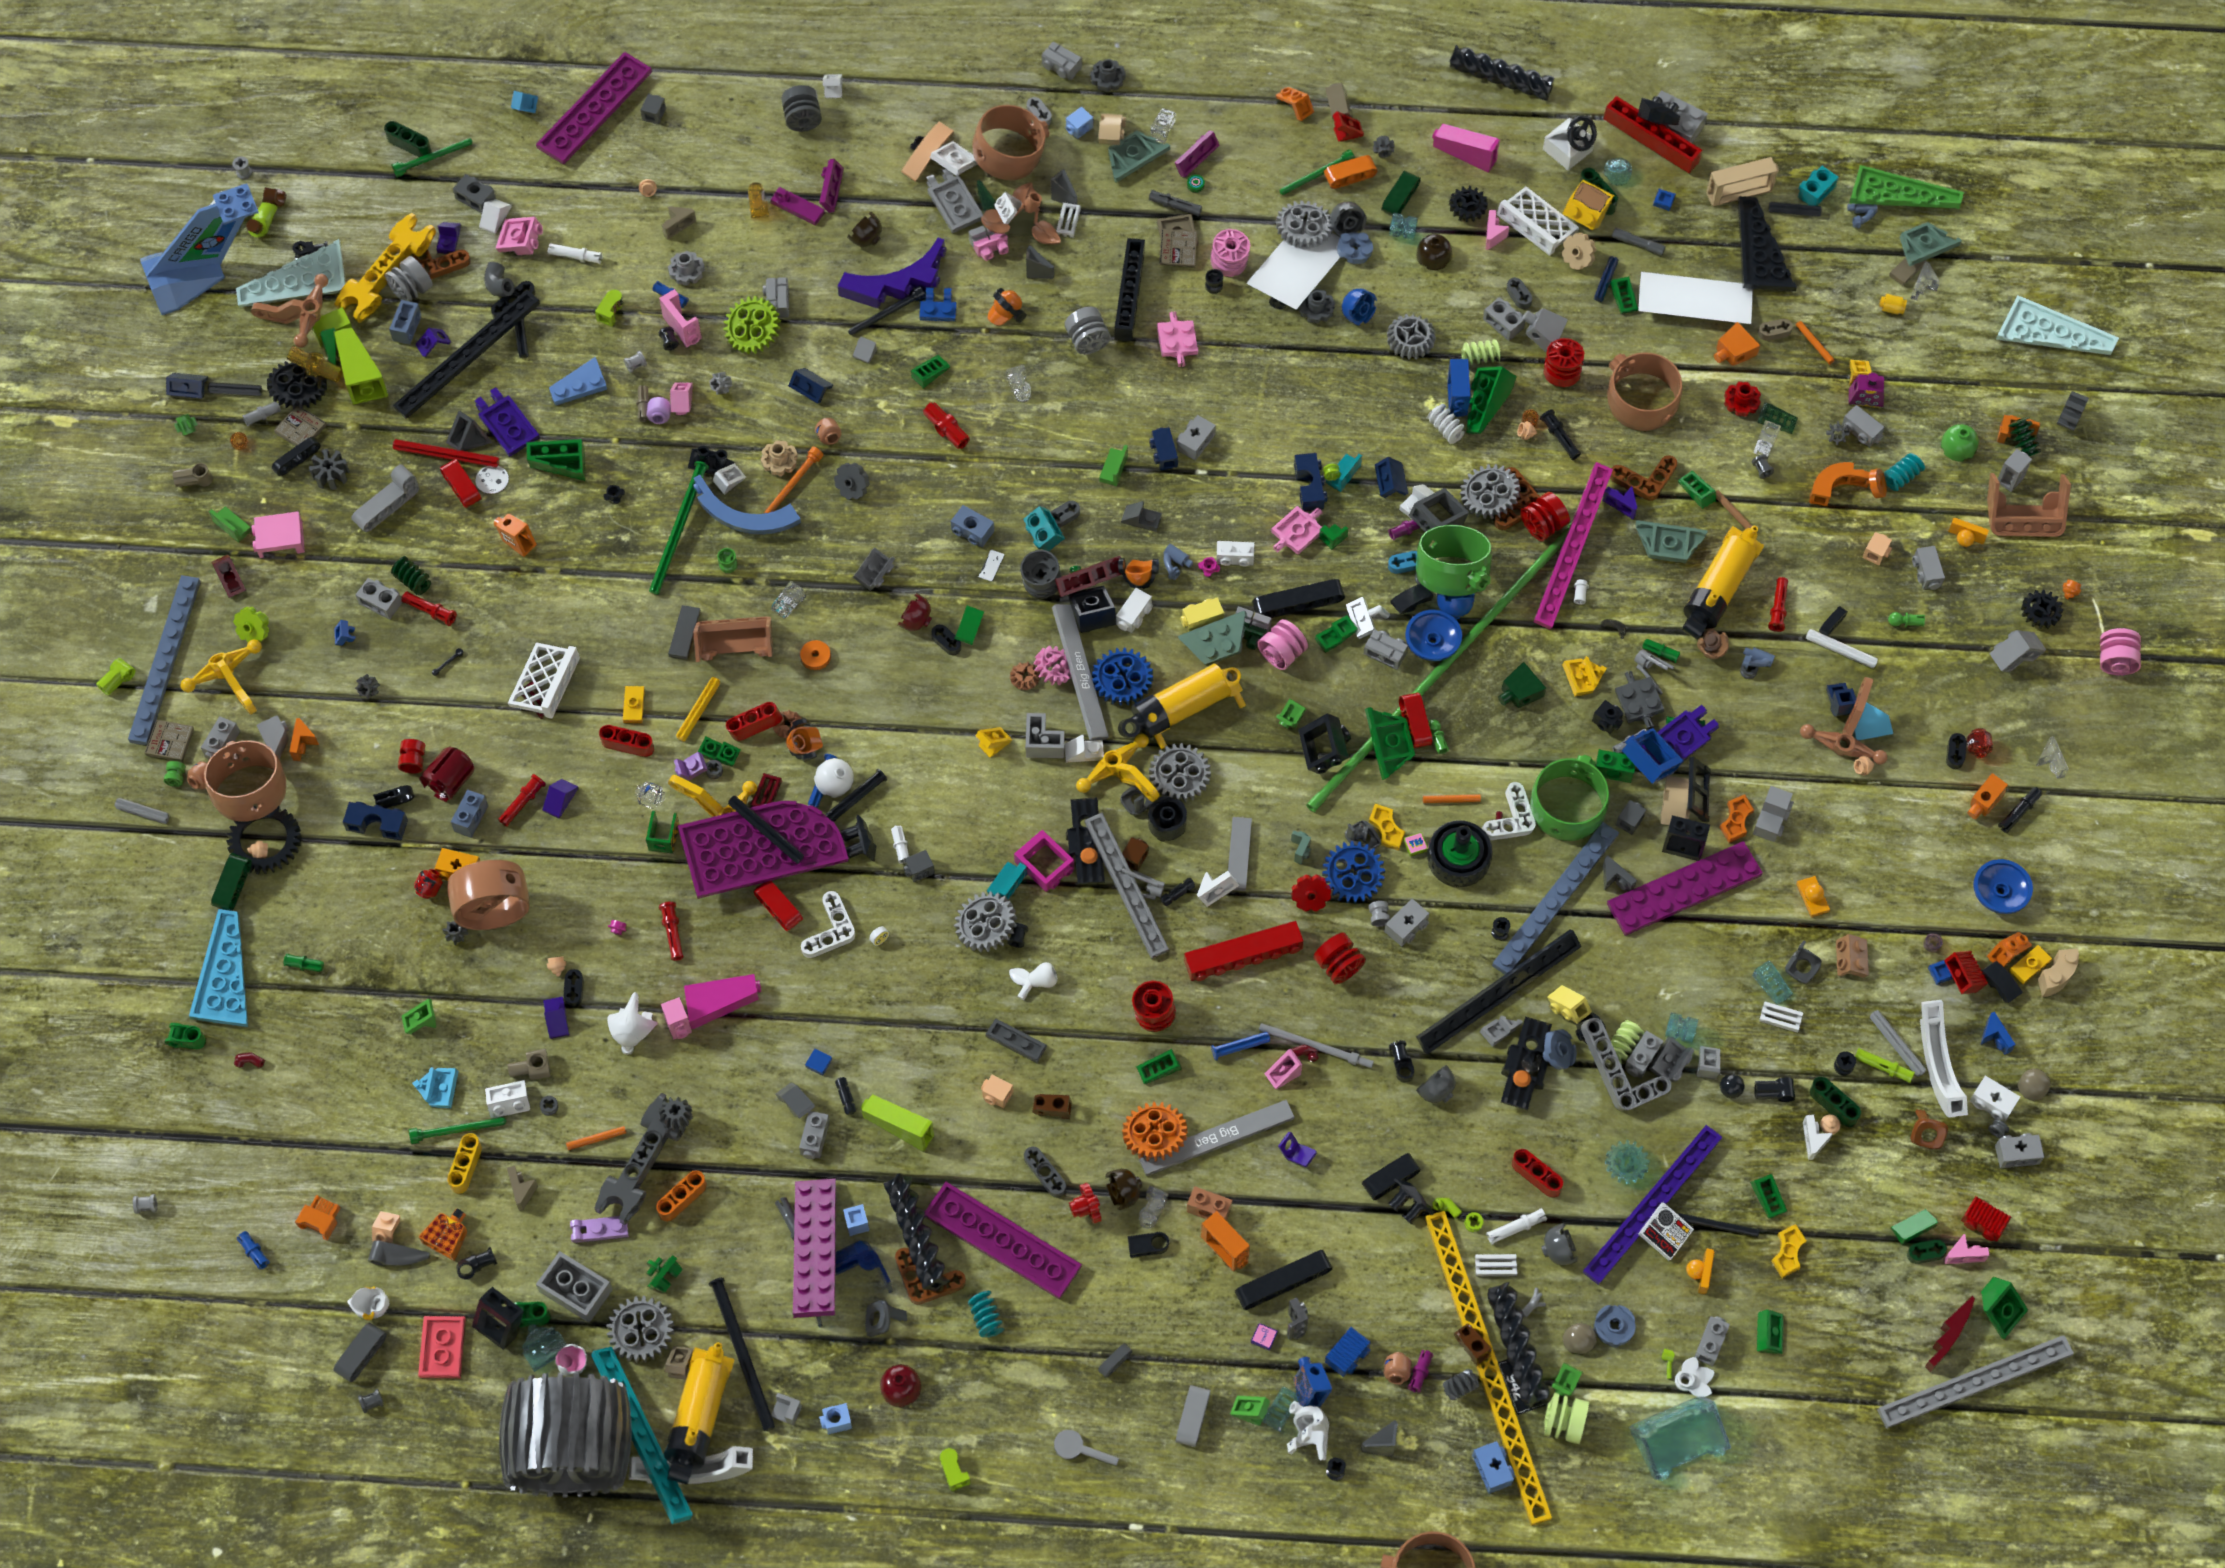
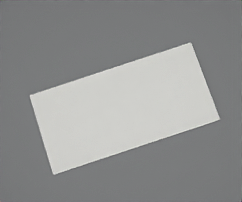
(1295, 271)
(1695, 298)

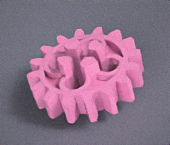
(1043, 663)

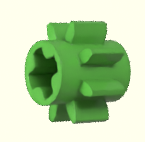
(185, 424)

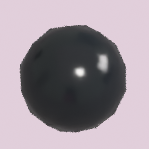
(1732, 1086)

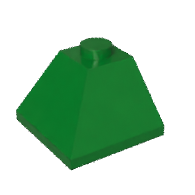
(2002, 1305)

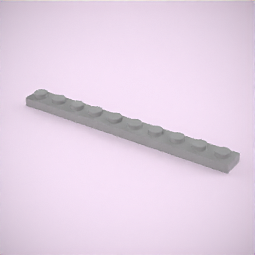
(1975, 1381)

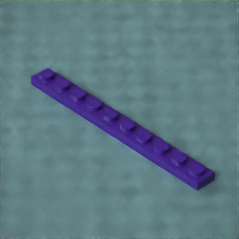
(1662, 1192)

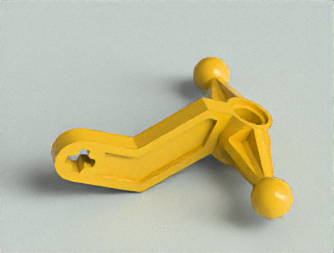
(222, 666)
(1125, 772)
(704, 799)

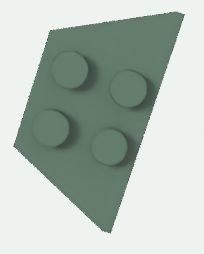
(1134, 153)
(1925, 242)
(1669, 541)
(1217, 639)

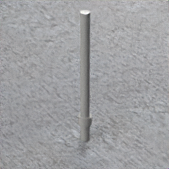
(1352, 1058)

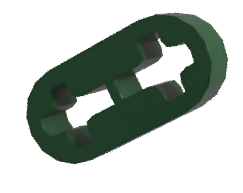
(1926, 1247)

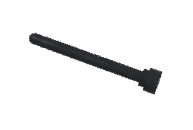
(917, 295)

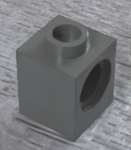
(653, 109)
(1631, 817)
(919, 866)

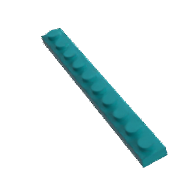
(645, 1441)

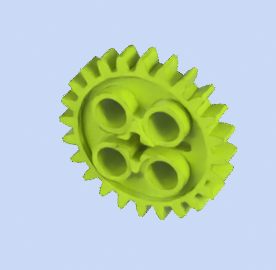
(752, 325)

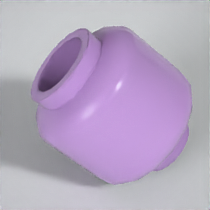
(658, 410)

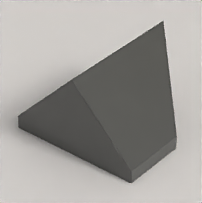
(1062, 189)
(1037, 265)
(466, 433)
(1382, 1442)

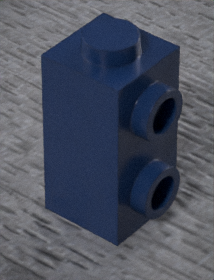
(1164, 449)

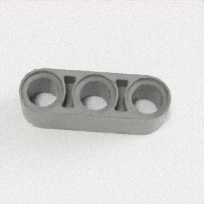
(1193, 1416)

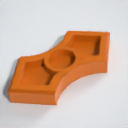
(1734, 826)

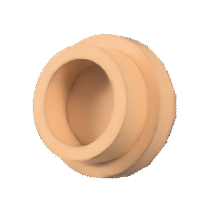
(647, 188)
(1526, 430)
(1863, 765)
(258, 850)
(556, 965)
(1830, 1124)

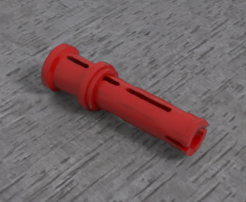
(436, 611)
(1778, 611)
(527, 793)
(670, 921)

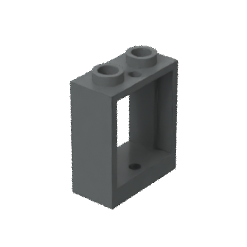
(1421, 514)

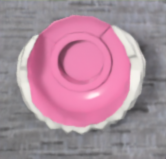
(571, 1360)

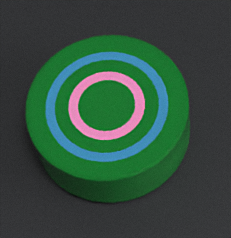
(1195, 183)

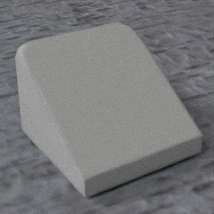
(865, 350)

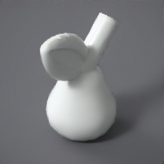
(1042, 976)

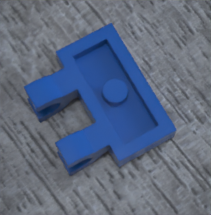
(938, 310)

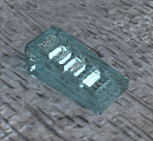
(1777, 979)
(1273, 1422)

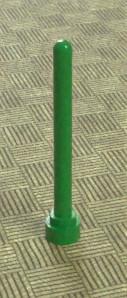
(1346, 155)
(400, 168)
(417, 1135)

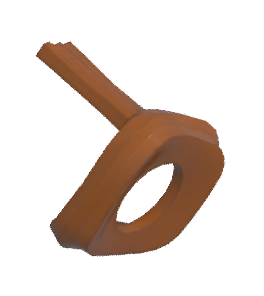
(1925, 1123)

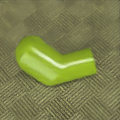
(1446, 1204)

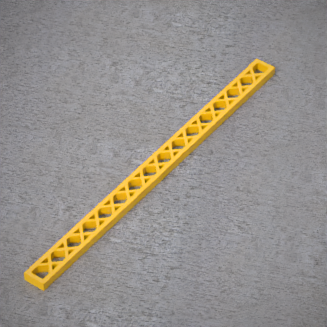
(1494, 1367)

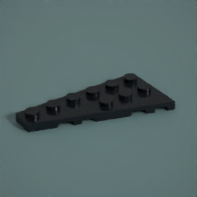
(1760, 255)

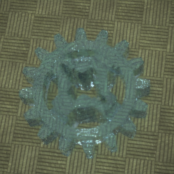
(1637, 1166)

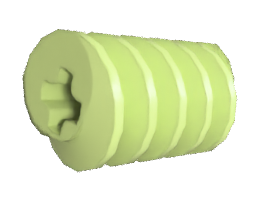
(1481, 351)
(1625, 1039)

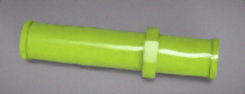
(1891, 1068)

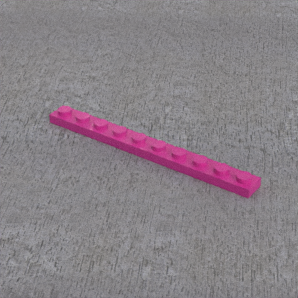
(1573, 546)

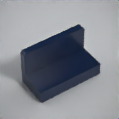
(809, 384)
(185, 385)
(1390, 477)

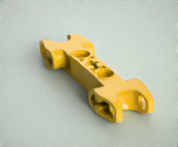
(365, 291)

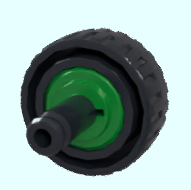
(1459, 853)

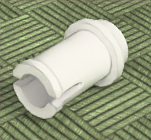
(1580, 591)

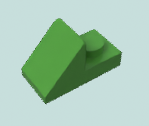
(418, 1017)
(1250, 1408)

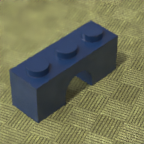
(1308, 468)
(360, 815)

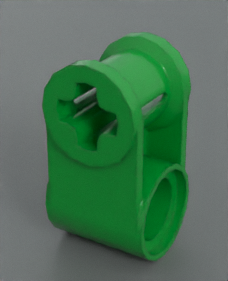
(181, 1036)
(530, 1310)

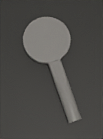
(1069, 1445)

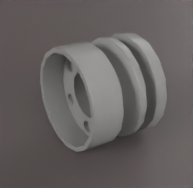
(408, 279)
(1087, 330)

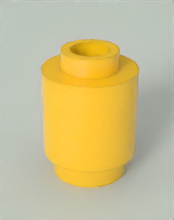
(1892, 304)

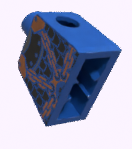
(1311, 1383)

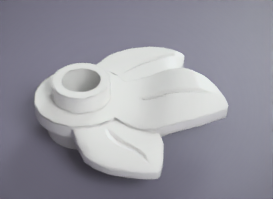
(1697, 1377)

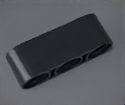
(1383, 1180)

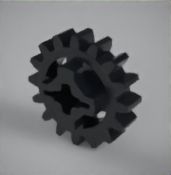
(1468, 203)
(2040, 611)

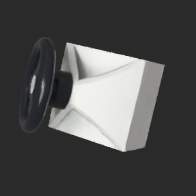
(1571, 142)

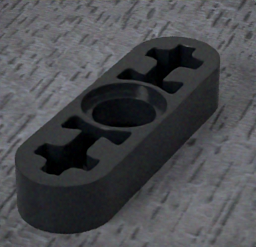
(518, 290)
(296, 456)

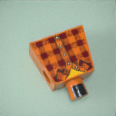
(445, 1234)

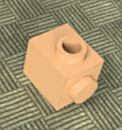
(1878, 548)
(996, 1091)

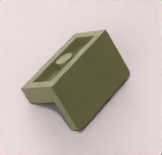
(1021, 224)

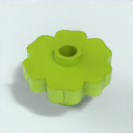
(251, 624)

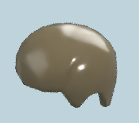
(2034, 1084)
(1579, 1338)

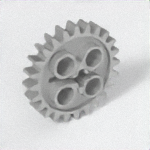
(1291, 220)
(1490, 491)
(1168, 761)
(985, 922)
(658, 1325)

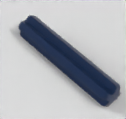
(1606, 279)

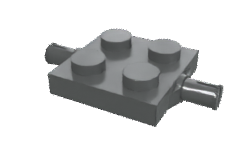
(1639, 700)

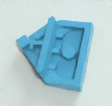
(1872, 724)
(438, 1087)

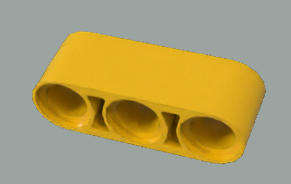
(464, 1172)

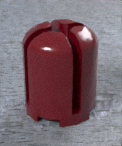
(448, 773)

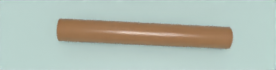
(1733, 511)

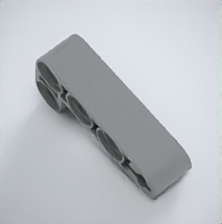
(387, 500)

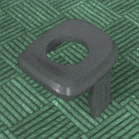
(1139, 805)
(1351, 833)
(1803, 954)
(886, 1312)

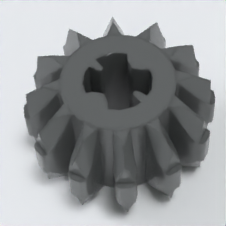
(677, 1106)
(1460, 1384)

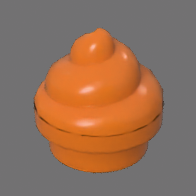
(2071, 589)

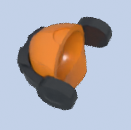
(1005, 306)
(1139, 573)
(803, 740)

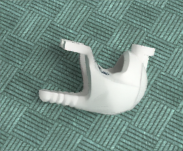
(629, 1026)
(1312, 1428)

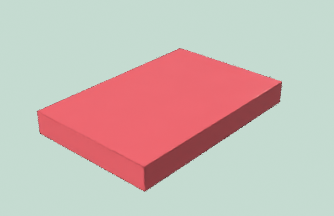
(442, 1347)

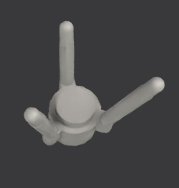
(1646, 660)
(1154, 886)

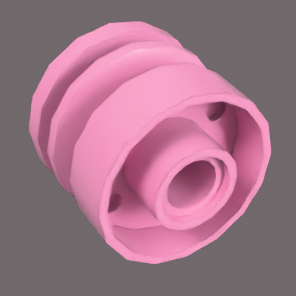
(1230, 252)
(1282, 644)
(2120, 651)

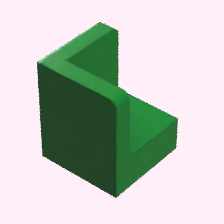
(1333, 536)

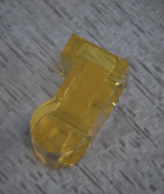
(756, 196)

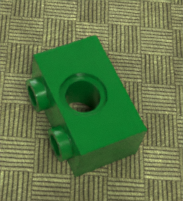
(1615, 766)

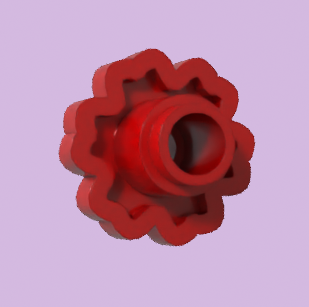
(1742, 399)
(1311, 893)
(1086, 1204)

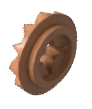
(1030, 681)
(783, 730)

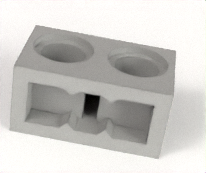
(1502, 320)
(2014, 470)
(376, 601)

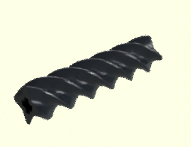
(1499, 72)
(915, 1233)
(1519, 1352)

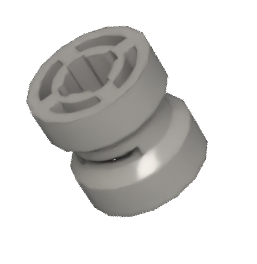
(1379, 913)

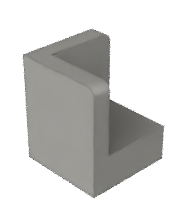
(786, 1409)

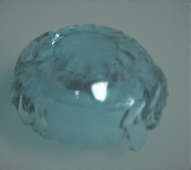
(1618, 171)

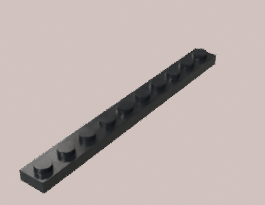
(466, 354)
(1498, 991)

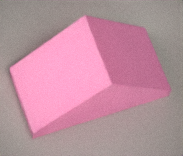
(1284, 1070)

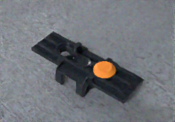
(1081, 845)
(1519, 1082)

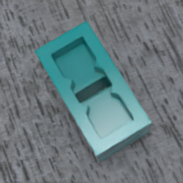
(1818, 186)
(1046, 526)

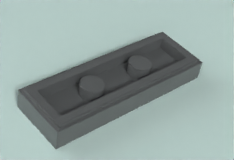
(683, 632)
(1016, 1040)

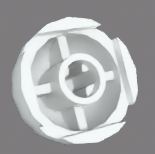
(834, 777)

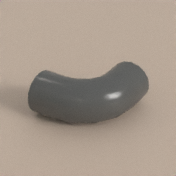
(494, 281)

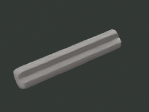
(141, 810)

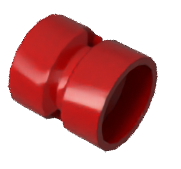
(410, 756)

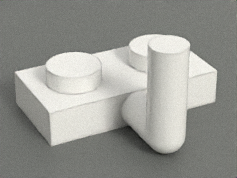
(1362, 616)

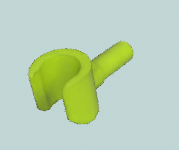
(1668, 1355)

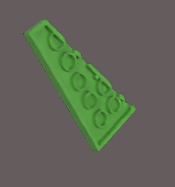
(1886, 188)

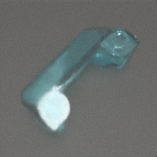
(1680, 1436)

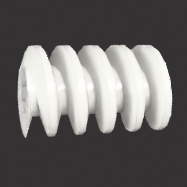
(1446, 424)

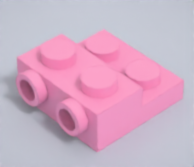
(519, 235)

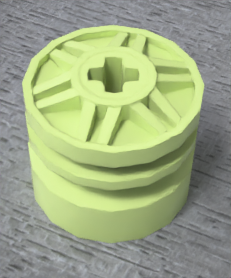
(1566, 1418)

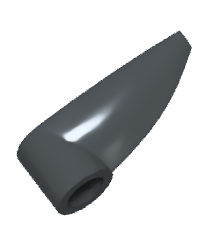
(392, 1254)

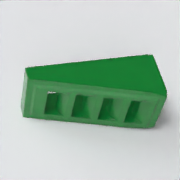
(1625, 281)
(329, 343)
(922, 380)
(1704, 498)
(1170, 1054)
(1759, 1191)

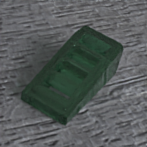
(986, 199)
(1779, 413)

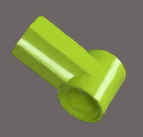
(119, 672)

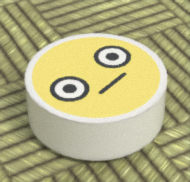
(879, 936)

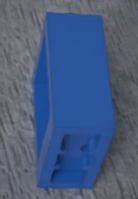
(1458, 387)
(1659, 748)

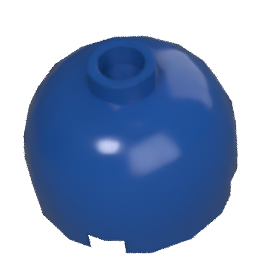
(1359, 306)
(1456, 605)

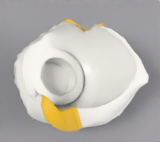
(369, 1302)

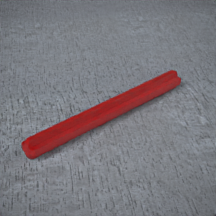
(446, 453)

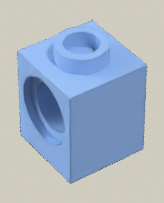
(1079, 123)
(856, 1220)
(838, 1410)

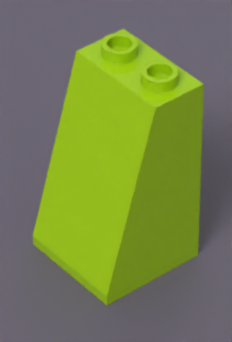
(359, 370)

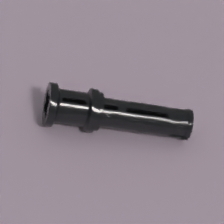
(1556, 428)

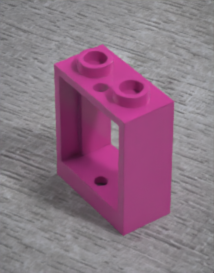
(1032, 847)

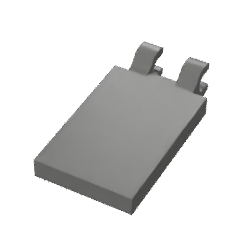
(953, 201)

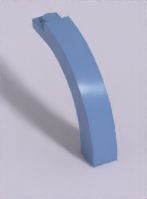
(744, 522)

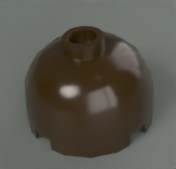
(866, 231)
(1434, 252)
(1123, 1187)

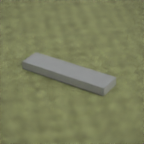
(1240, 850)

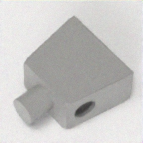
(1544, 327)

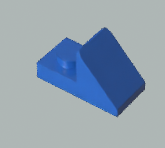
(1995, 1030)

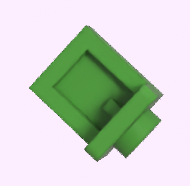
(1291, 714)
(1566, 1380)

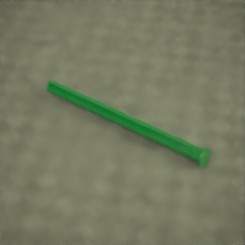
(677, 530)

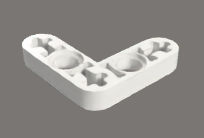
(1517, 819)
(838, 927)

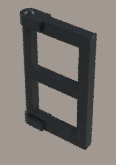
(1693, 786)

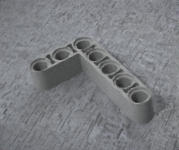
(1617, 1071)

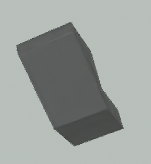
(795, 1100)

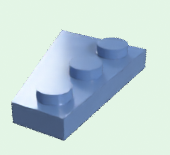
(579, 383)

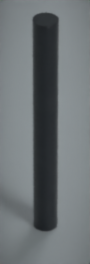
(1720, 1225)

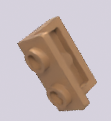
(1852, 956)

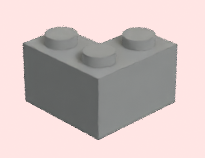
(2017, 648)
(1042, 742)
(1774, 811)

